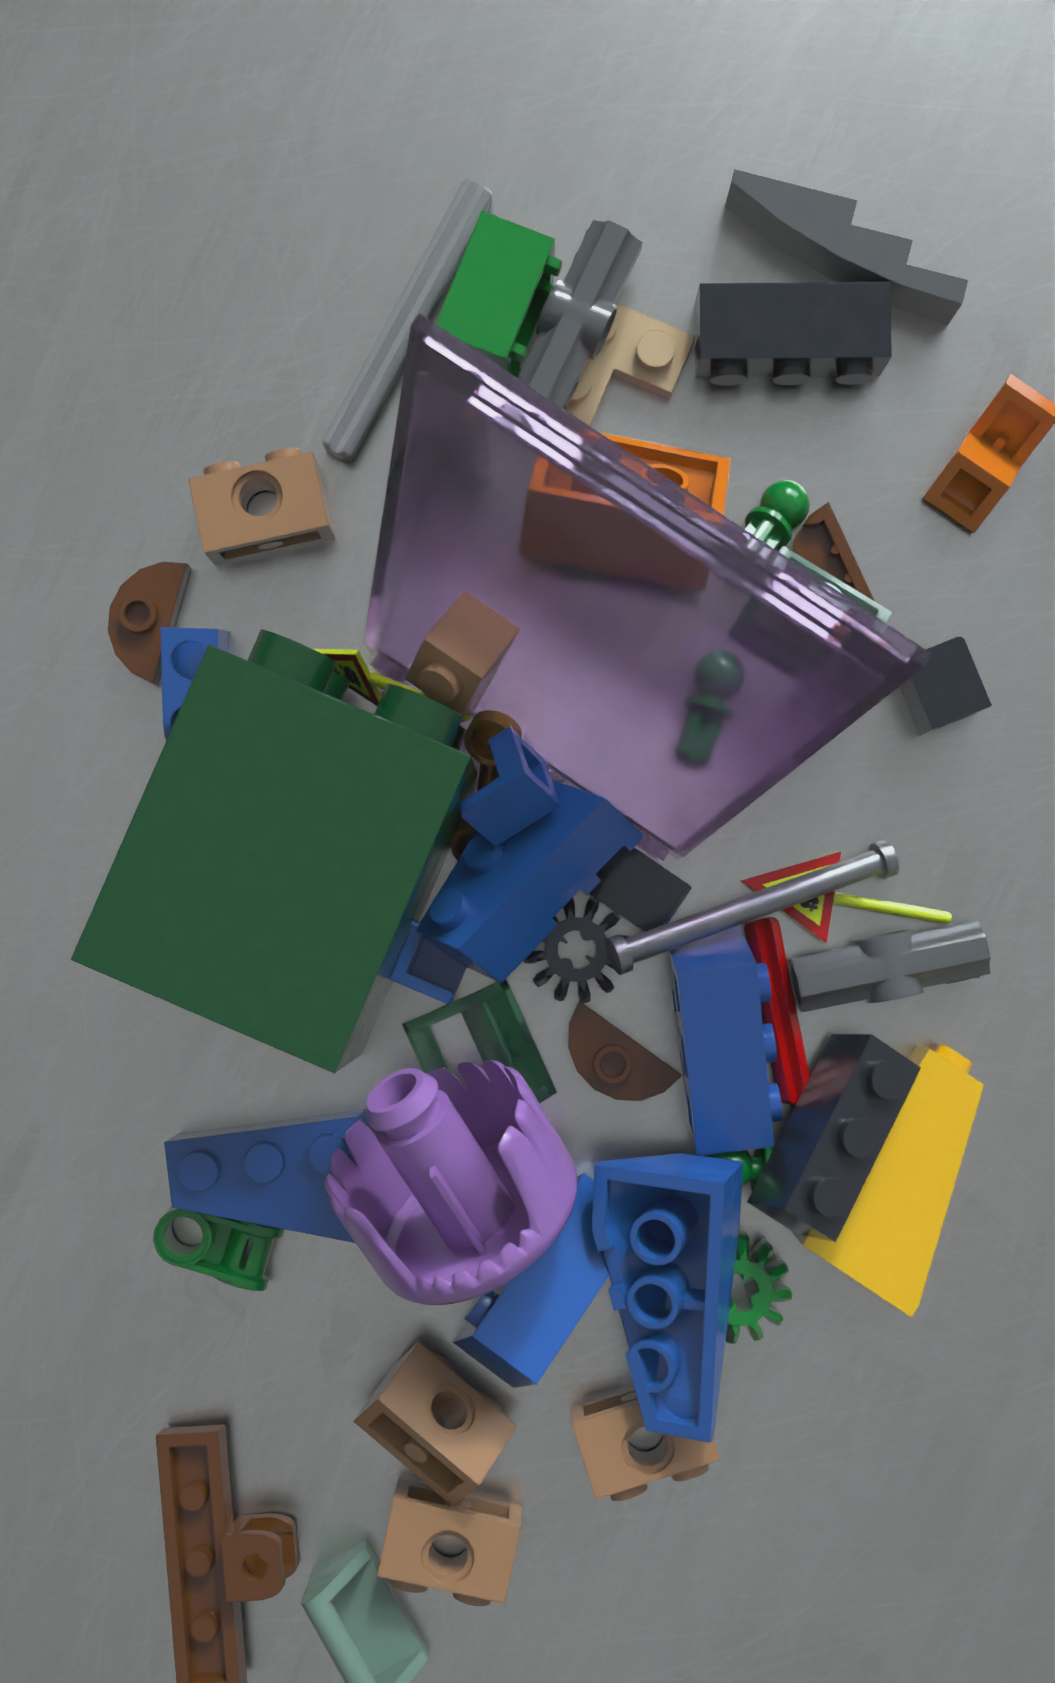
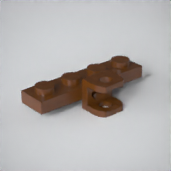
(212, 1557)

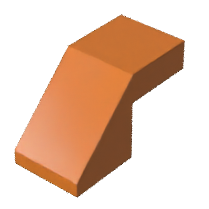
(992, 453)

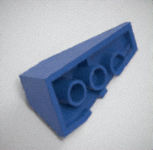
(671, 1264)

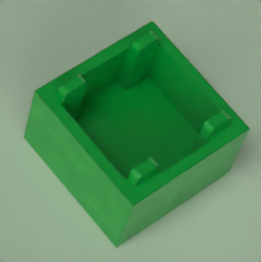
(500, 290)

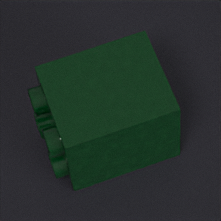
(282, 851)

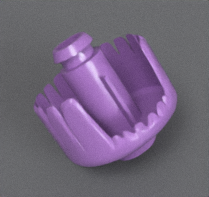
(453, 1183)

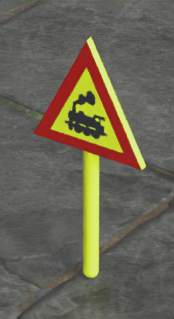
(353, 667)
(816, 913)

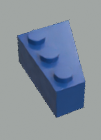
(506, 895)
(725, 1044)
(262, 1172)
(531, 1316)

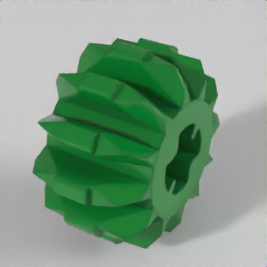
(758, 1291)

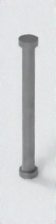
(879, 861)

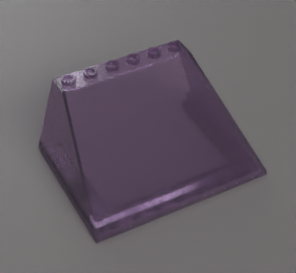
(654, 633)

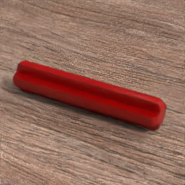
(791, 1068)

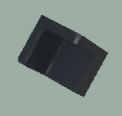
(945, 688)

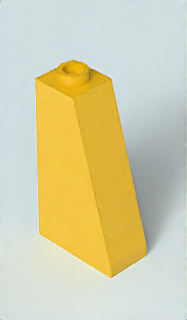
(908, 1191)

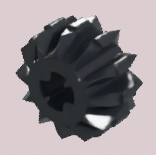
(563, 966)

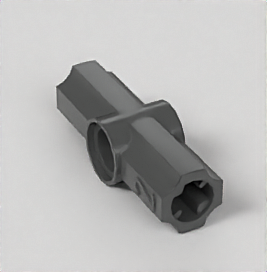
(580, 311)
(889, 966)

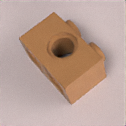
(295, 521)
(402, 1422)
(618, 1468)
(483, 1524)

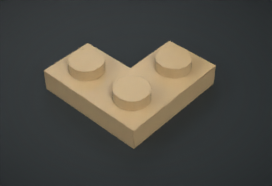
(636, 352)

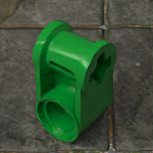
(221, 1248)

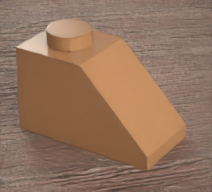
(462, 654)

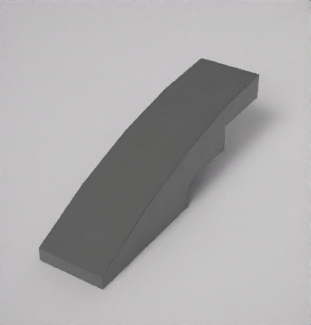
(820, 234)

